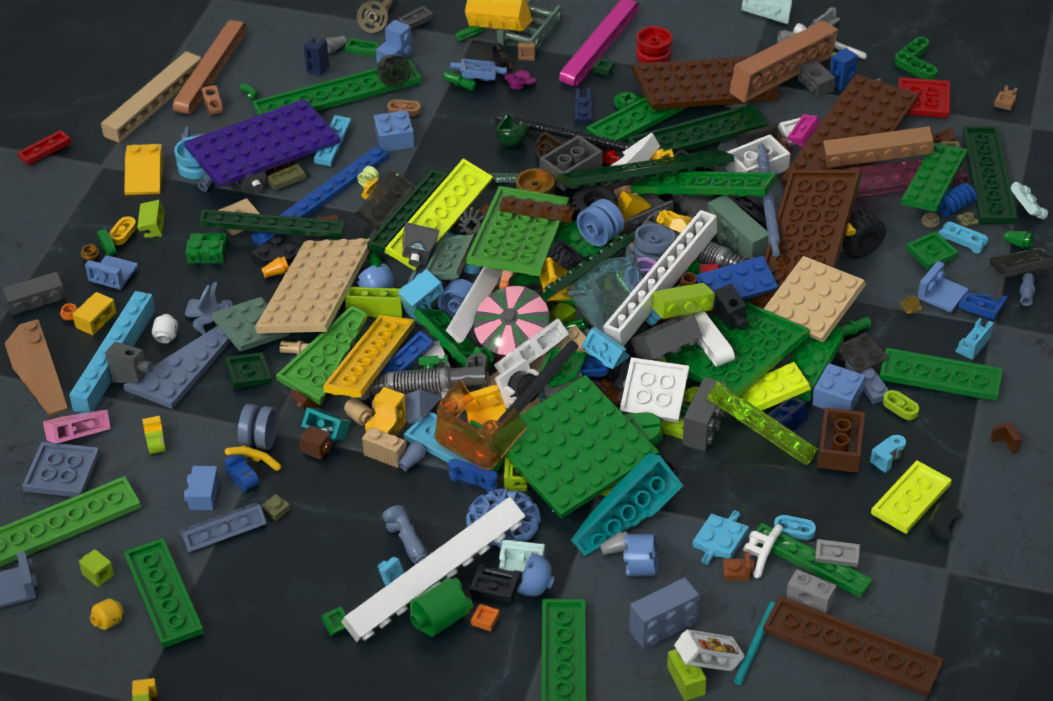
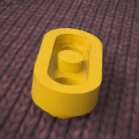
(123, 230)

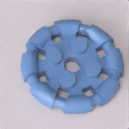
(530, 510)

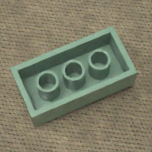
(737, 229)

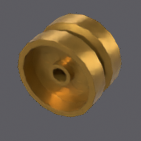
(536, 181)

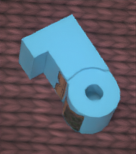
(887, 451)

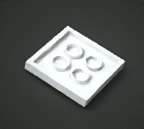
(655, 388)

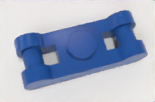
(472, 474)

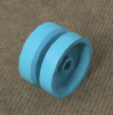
(186, 164)

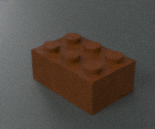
(841, 440)

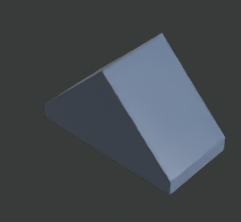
(419, 404)

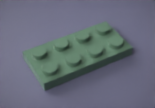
(450, 257)

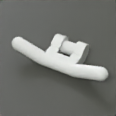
(762, 553)

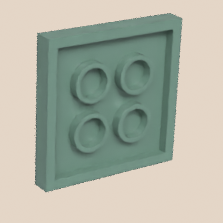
(240, 321)

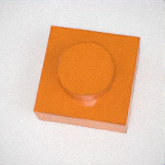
(485, 617)

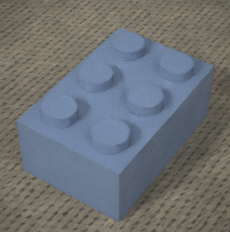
(663, 613)

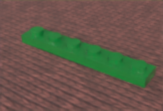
(805, 558)

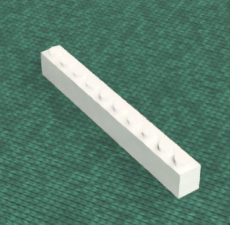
(661, 276)
(432, 569)

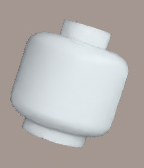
(164, 328)

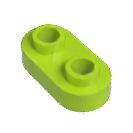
(901, 405)

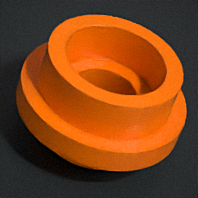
(67, 311)

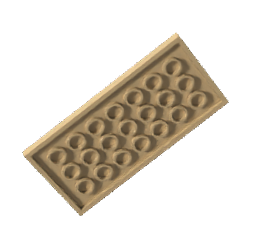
(314, 286)

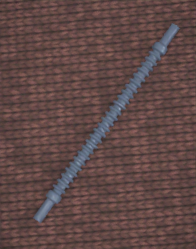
(769, 204)

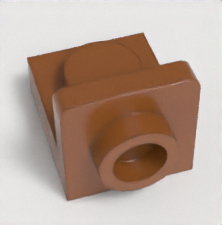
(738, 568)

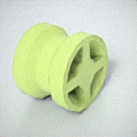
(368, 173)

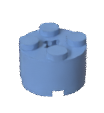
(454, 296)
(641, 555)

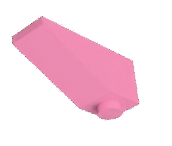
(76, 426)

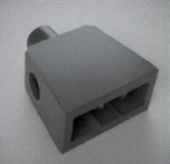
(127, 363)

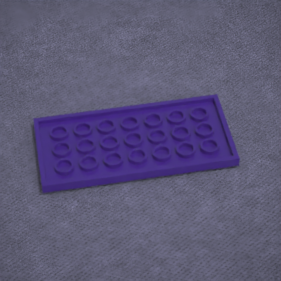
(261, 143)

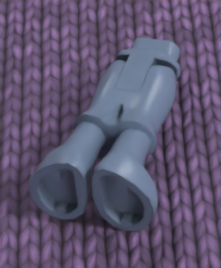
(398, 520)

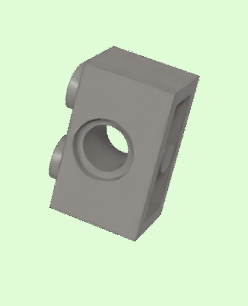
(811, 591)

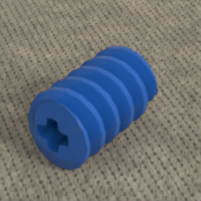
(957, 199)

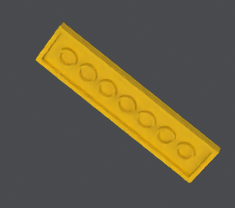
(369, 356)

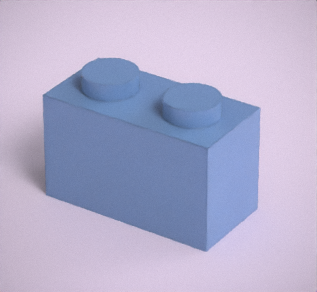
(202, 488)

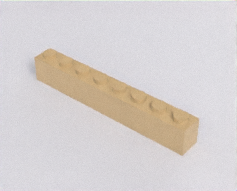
(150, 98)

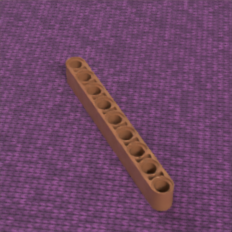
(209, 66)

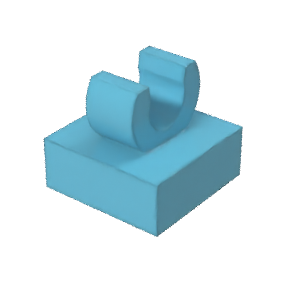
(390, 570)

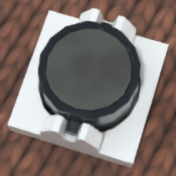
(513, 382)

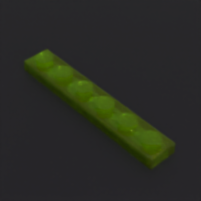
(762, 423)

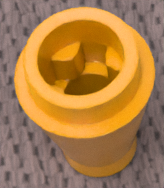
(276, 267)

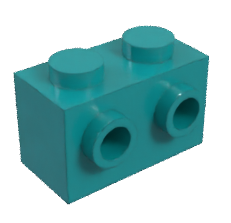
(327, 422)

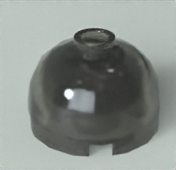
(393, 70)

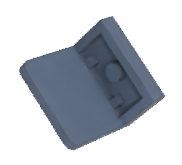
(18, 583)

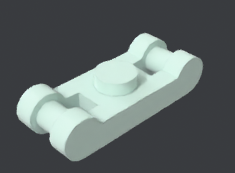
(1028, 200)

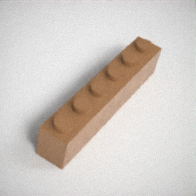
(878, 147)

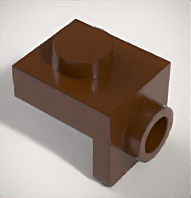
(944, 135)
(304, 402)
(1009, 435)

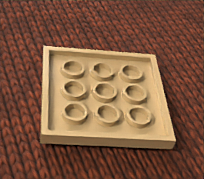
(815, 296)

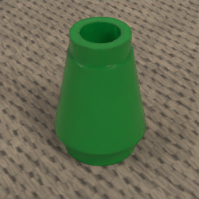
(1019, 238)

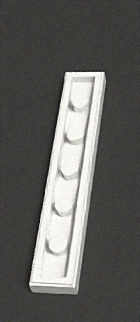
(466, 313)

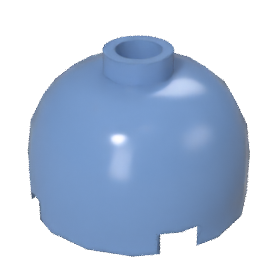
(376, 277)
(536, 576)

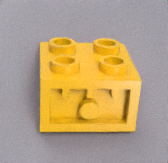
(486, 405)

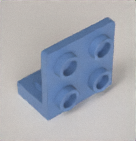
(110, 271)
(940, 291)

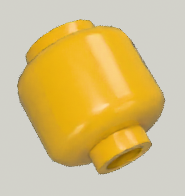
(106, 614)

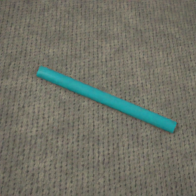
(753, 647)

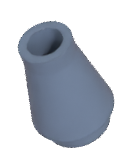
(413, 454)

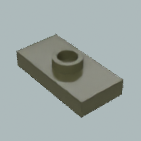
(286, 177)

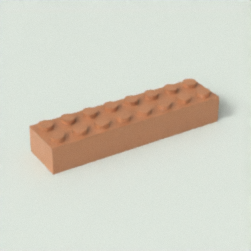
(782, 61)

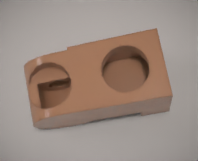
(212, 102)

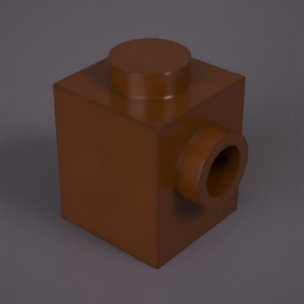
(315, 442)

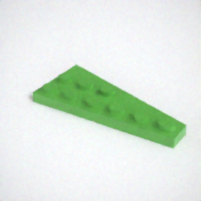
(322, 356)

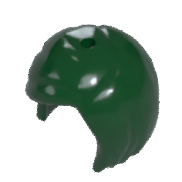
(510, 133)

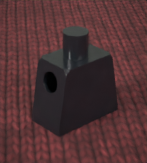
(730, 308)

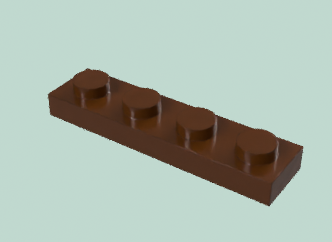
(536, 209)

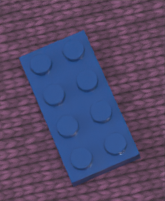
(748, 277)

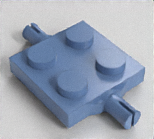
(478, 69)

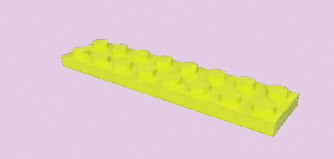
(445, 205)

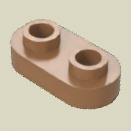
(412, 107)

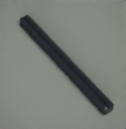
(542, 379)

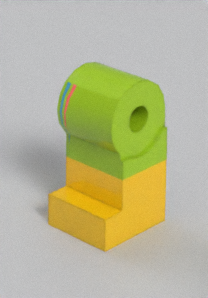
(154, 434)
(144, 690)

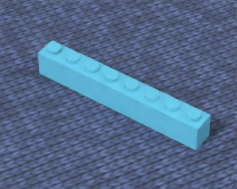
(125, 330)

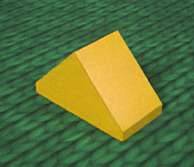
(631, 205)

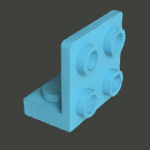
(604, 348)

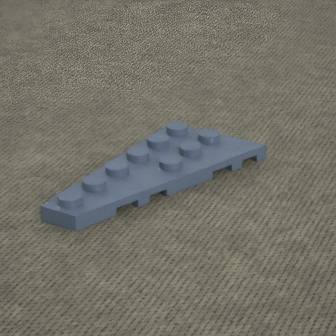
(181, 370)

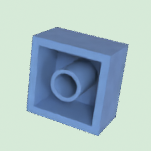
(394, 131)
(838, 388)

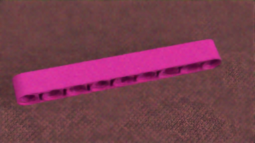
(598, 42)

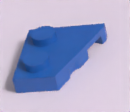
(982, 304)

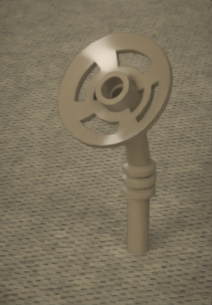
(374, 15)

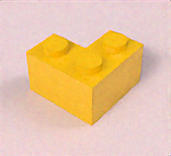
(389, 412)

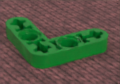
(907, 60)

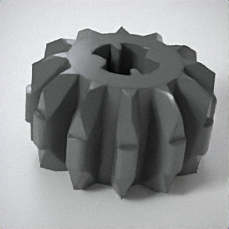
(467, 217)

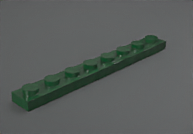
(406, 211)
(272, 223)
(584, 267)

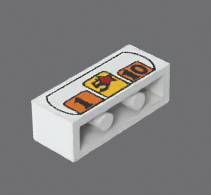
(709, 650)

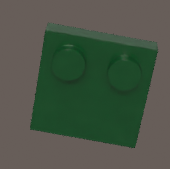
(248, 370)

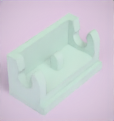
(516, 554)

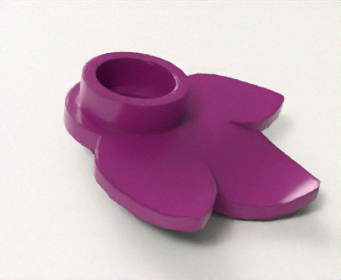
(519, 79)

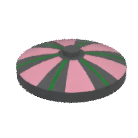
(509, 319)

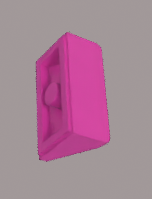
(803, 129)

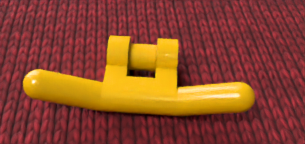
(255, 454)

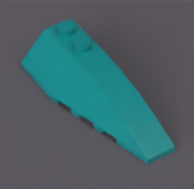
(629, 502)

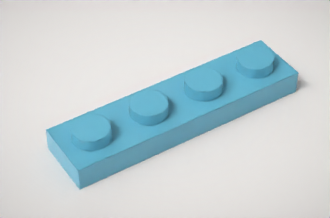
(327, 156)

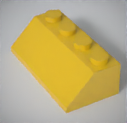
(498, 14)

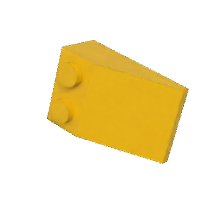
(143, 169)

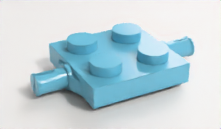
(720, 537)

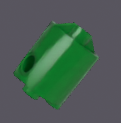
(439, 607)

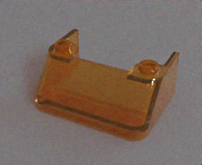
(478, 446)

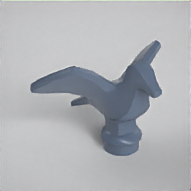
(204, 307)

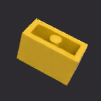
(94, 313)

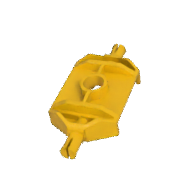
(673, 220)

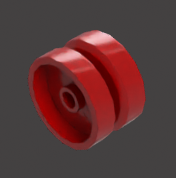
(653, 45)

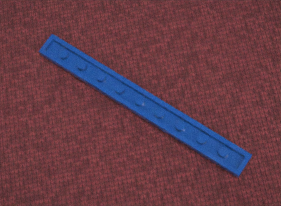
(328, 190)

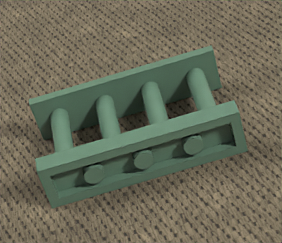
(540, 34)

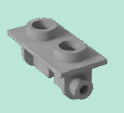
(829, 17)

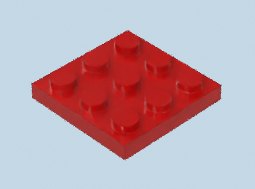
(932, 96)

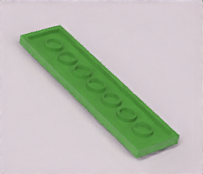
(67, 519)

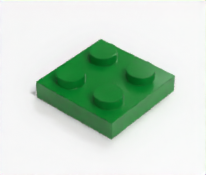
(931, 249)

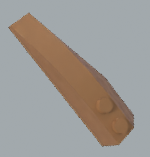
(35, 367)

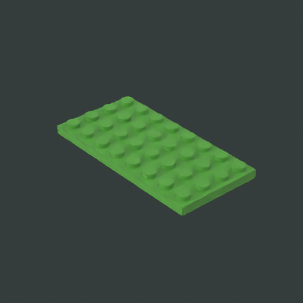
(515, 240)

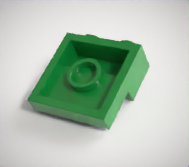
(206, 248)

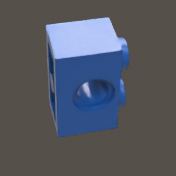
(843, 67)

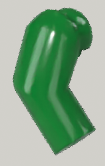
(252, 91)

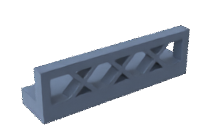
(222, 526)

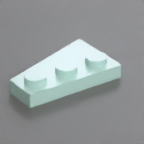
(772, 9)

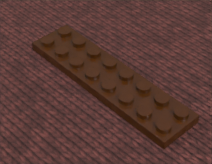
(853, 646)

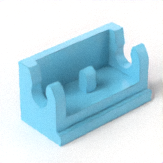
(975, 340)

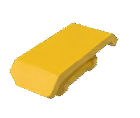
(549, 274)

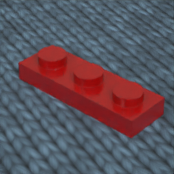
(44, 147)

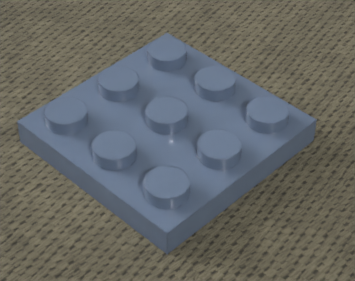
(61, 469)

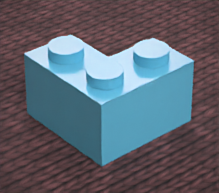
(420, 293)

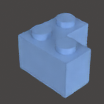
(397, 41)

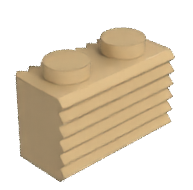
(383, 446)

